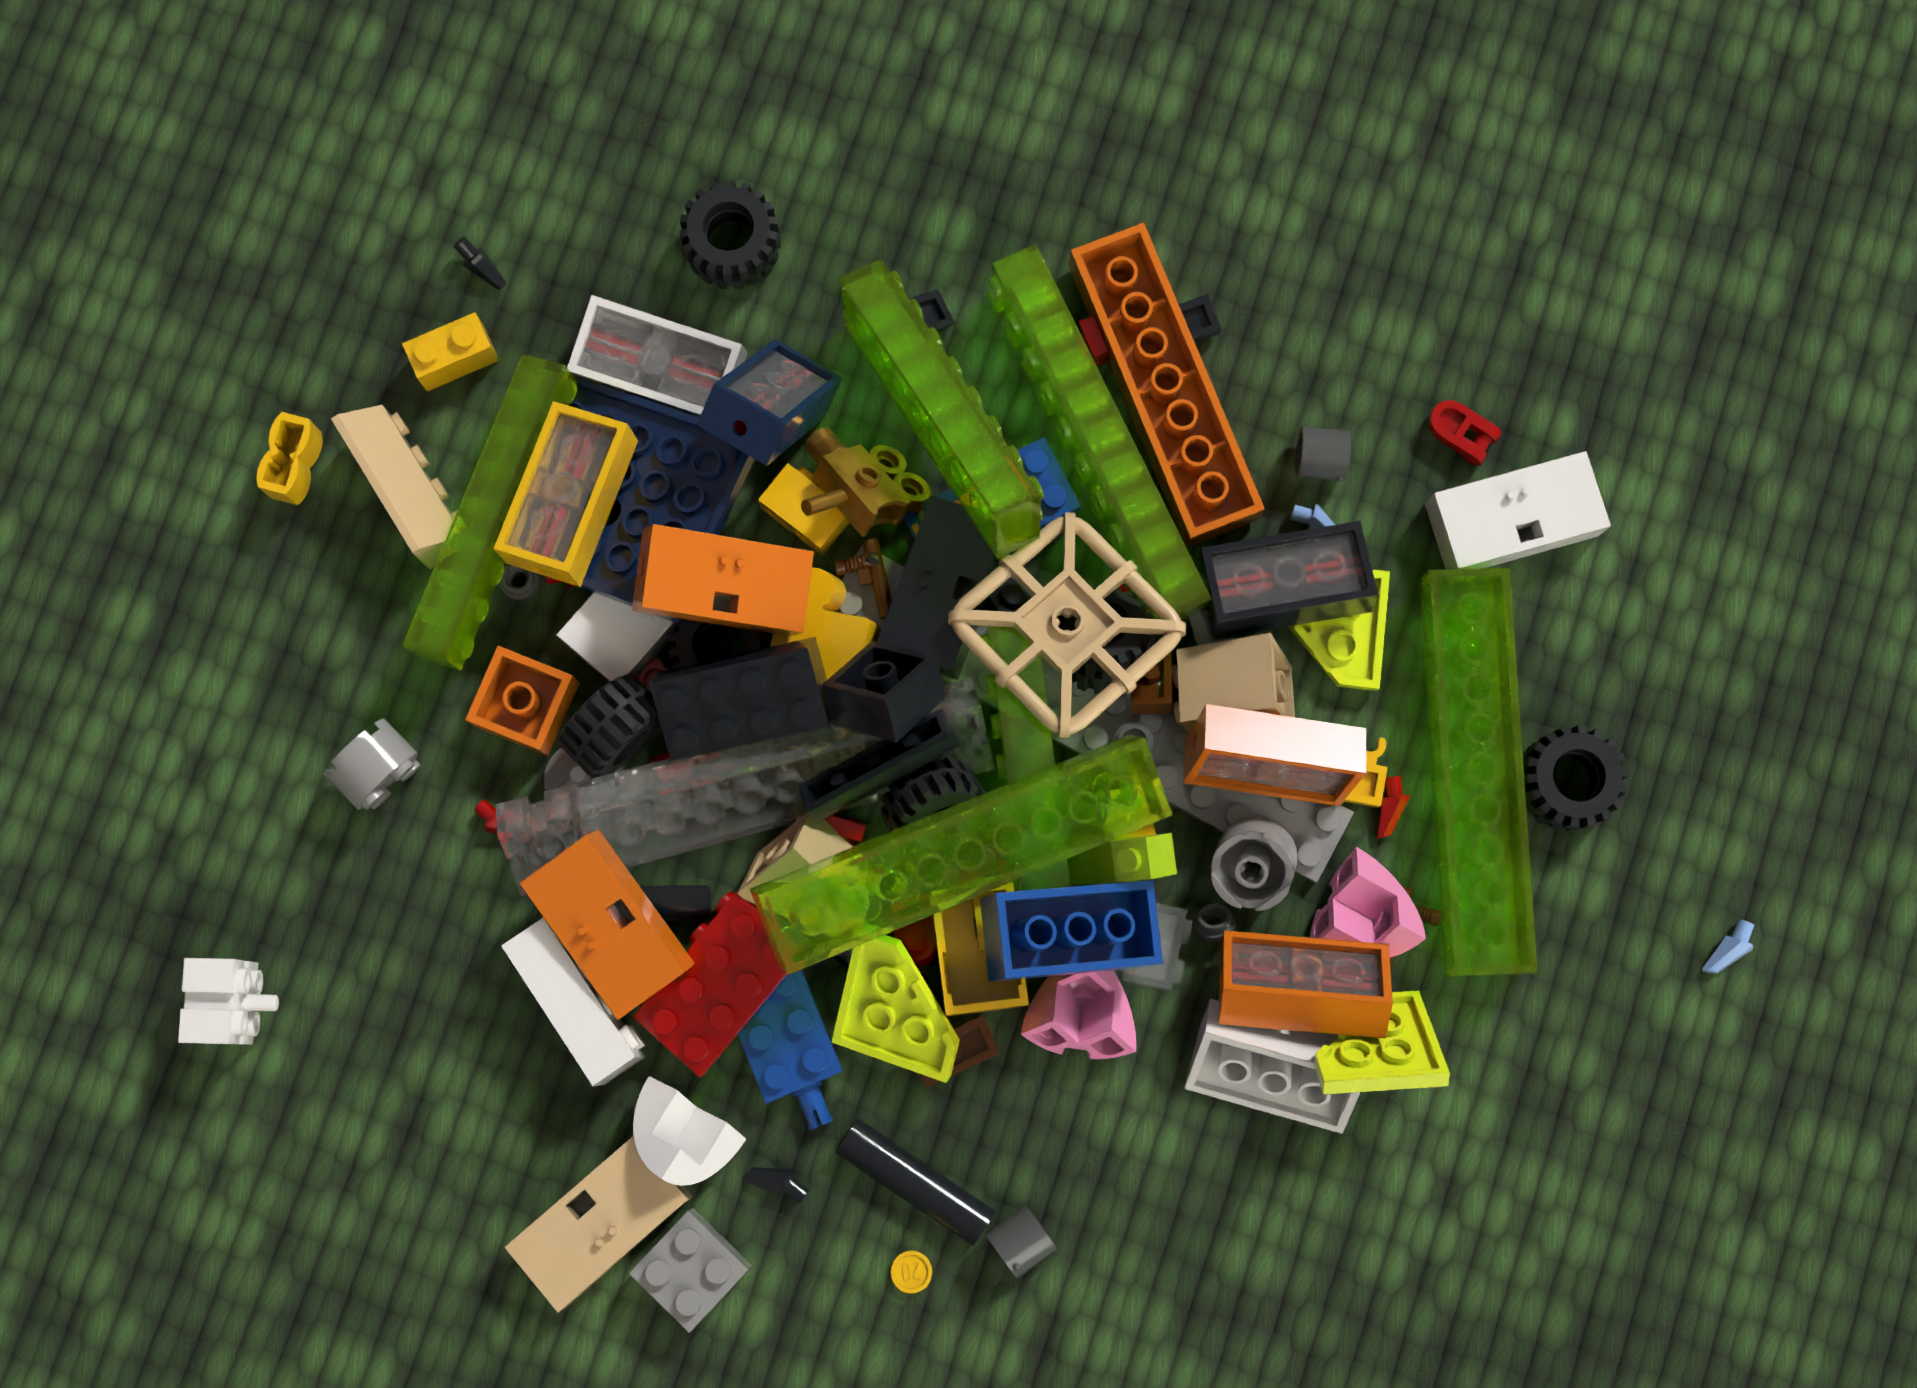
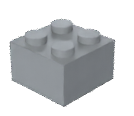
(690, 1269)

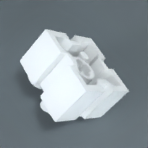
(222, 1001)

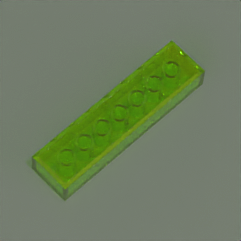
(942, 408)

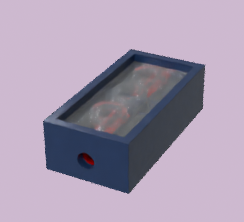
(769, 401)

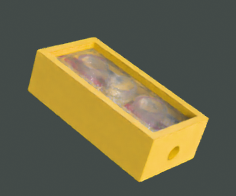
(566, 494)

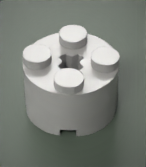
(372, 765)
(1254, 885)

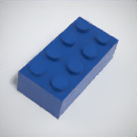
(1070, 930)

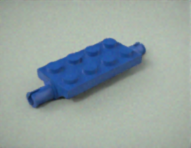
(791, 1048)

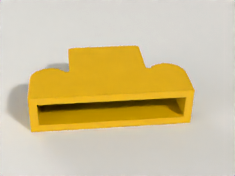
(837, 634)

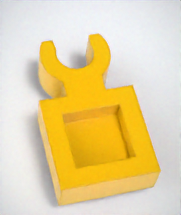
(1371, 786)

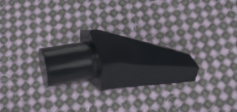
(479, 263)
(776, 1181)

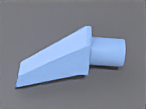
(1313, 517)
(1731, 948)

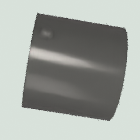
(1322, 453)
(1021, 1241)

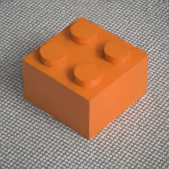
(522, 700)

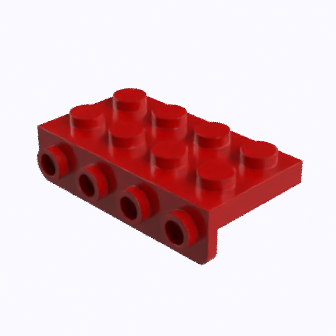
(720, 992)

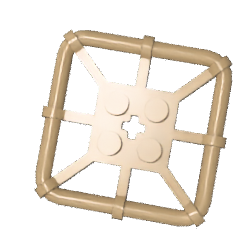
(1066, 649)

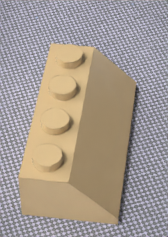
(399, 478)

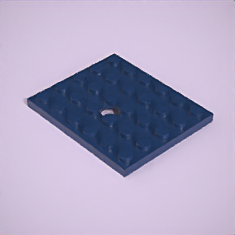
(673, 480)

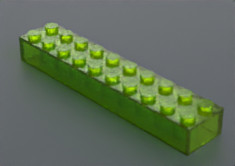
(1093, 429)
(1477, 773)
(960, 853)

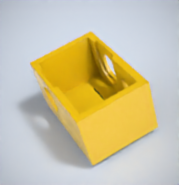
(965, 964)

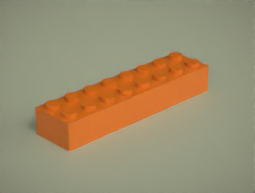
(1165, 385)

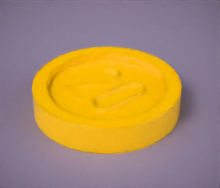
(911, 1271)

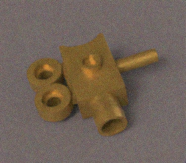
(863, 484)

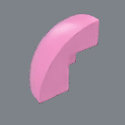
(1368, 907)
(1082, 1014)

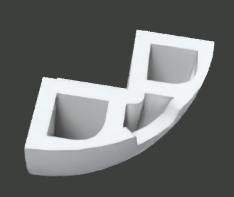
(679, 1138)

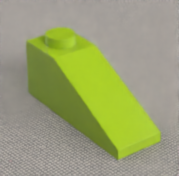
(1124, 861)

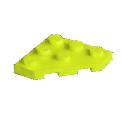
(1350, 645)
(893, 1012)
(1402, 1060)

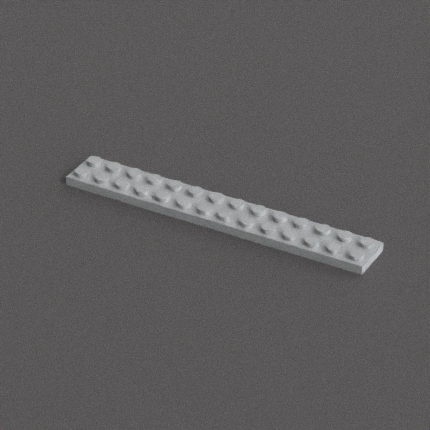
(1311, 825)

